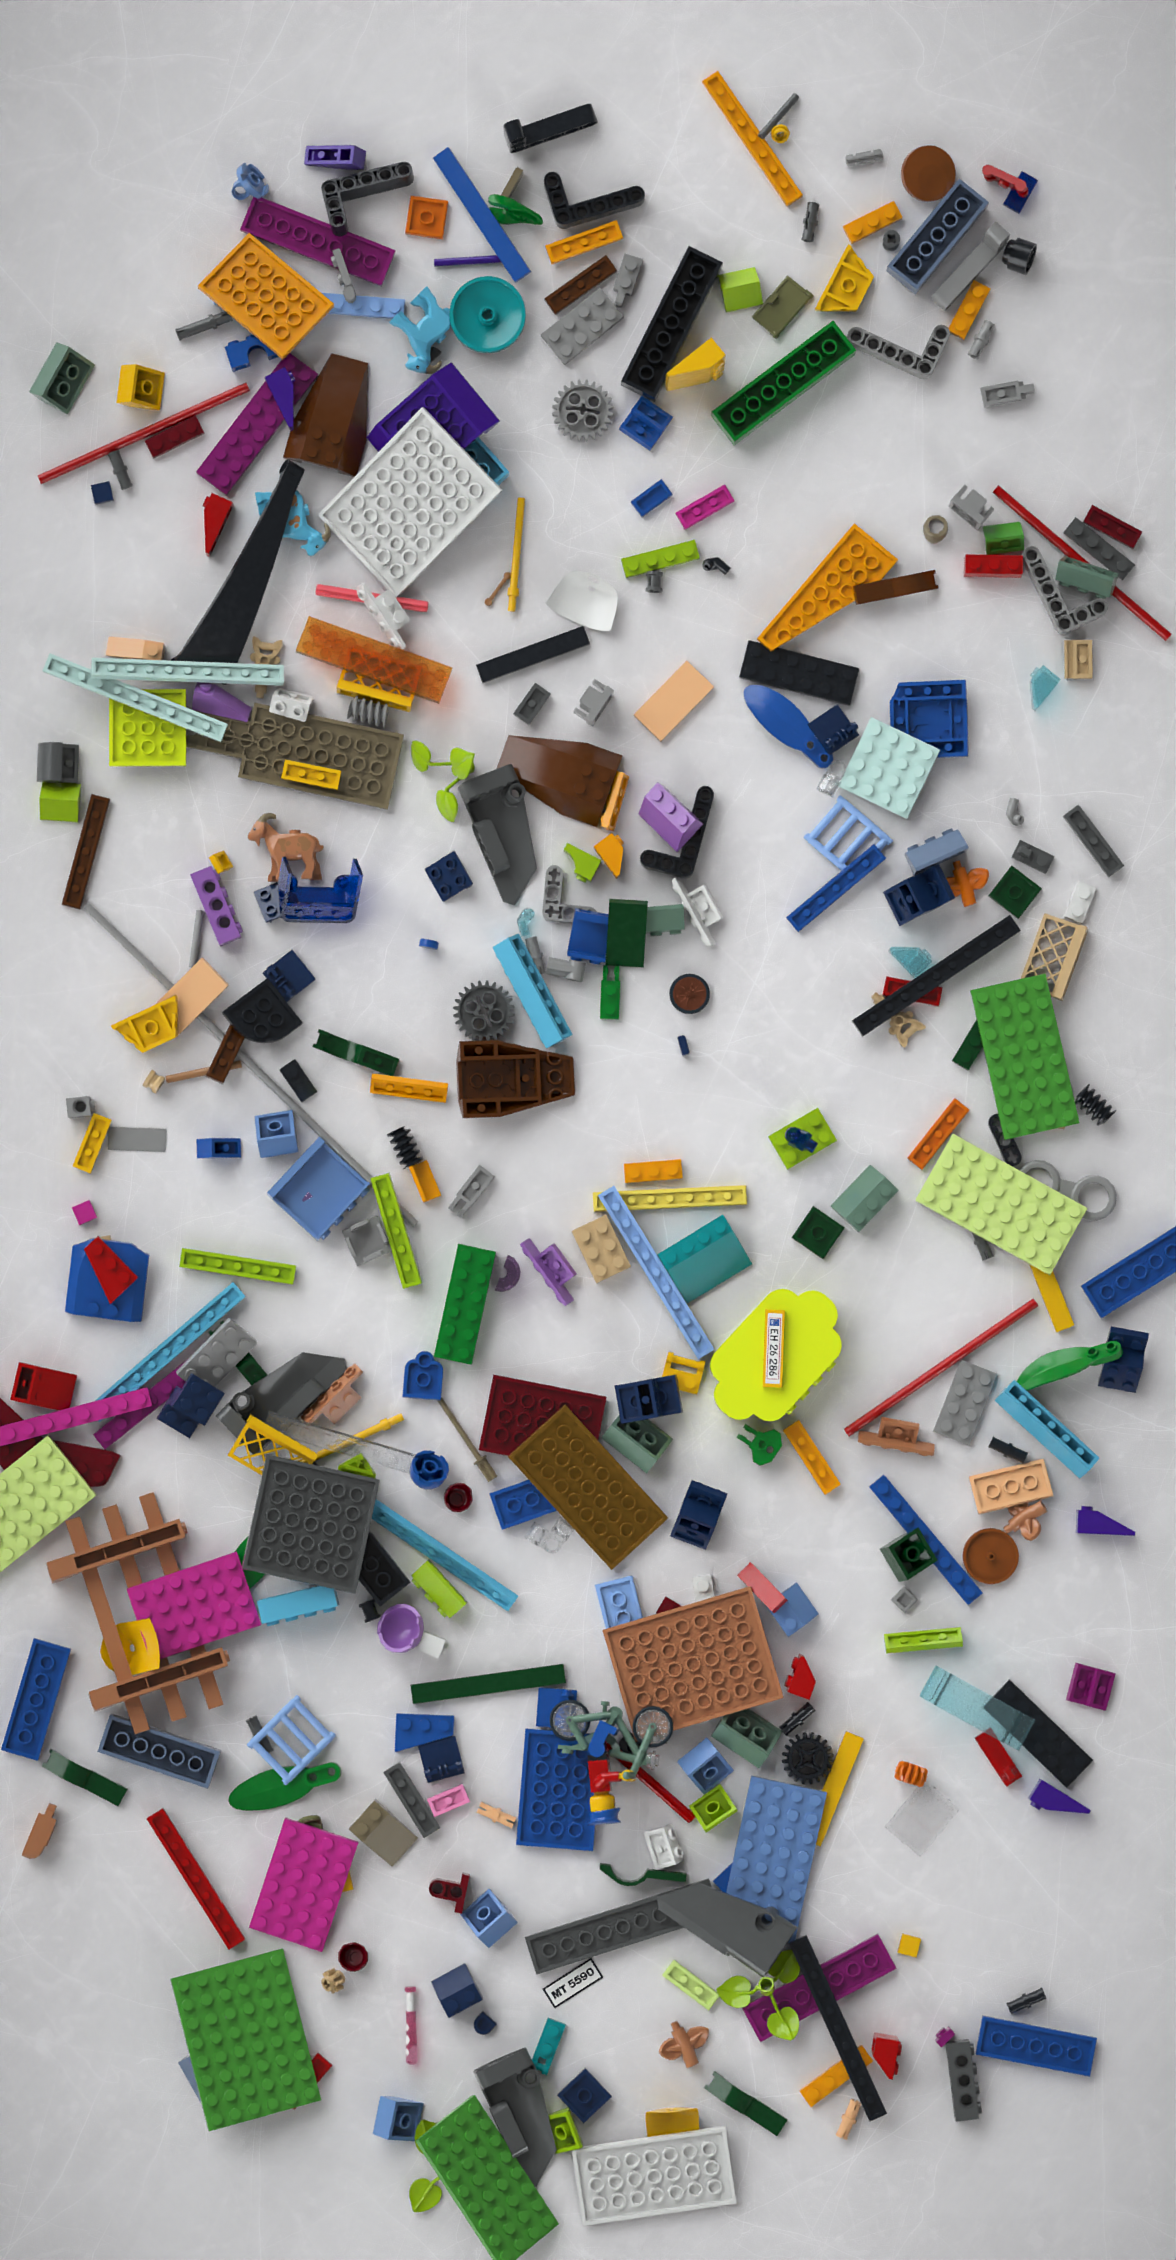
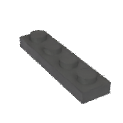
(1098, 548)
(1093, 841)
(411, 1799)

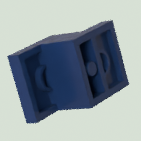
(919, 894)
(1126, 1371)
(648, 1399)
(190, 1405)
(698, 1514)

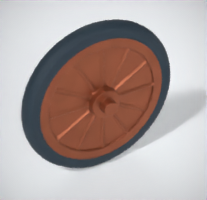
(689, 993)

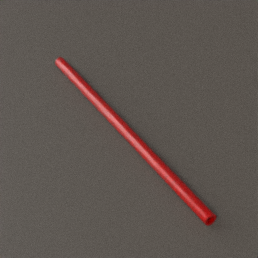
(143, 433)
(1069, 552)
(941, 1367)

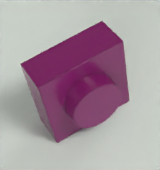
(944, 2036)

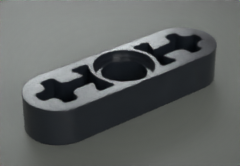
(993, 1129)

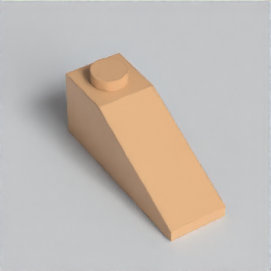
(135, 649)

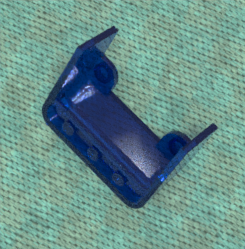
(319, 904)

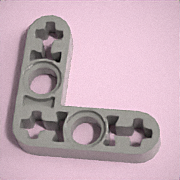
(555, 902)

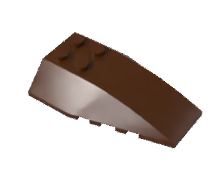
(333, 418)
(563, 774)
(509, 1078)

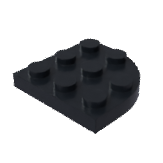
(262, 1015)

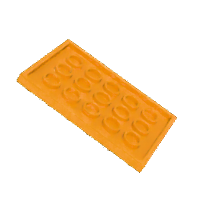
(266, 296)

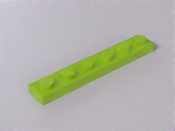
(396, 1230)
(237, 1266)

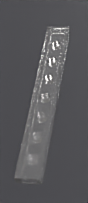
(341, 1442)

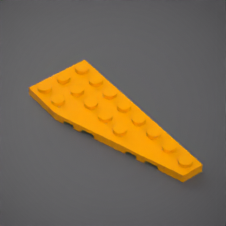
(829, 588)

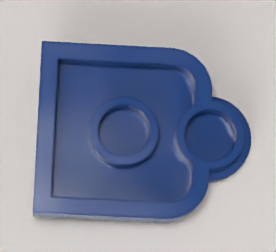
(423, 1378)

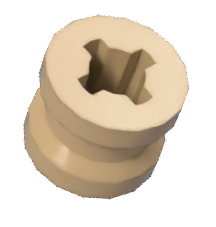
(153, 1081)

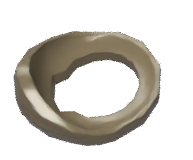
(933, 537)

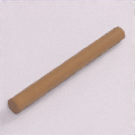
(196, 1073)

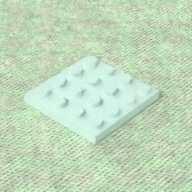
(889, 768)

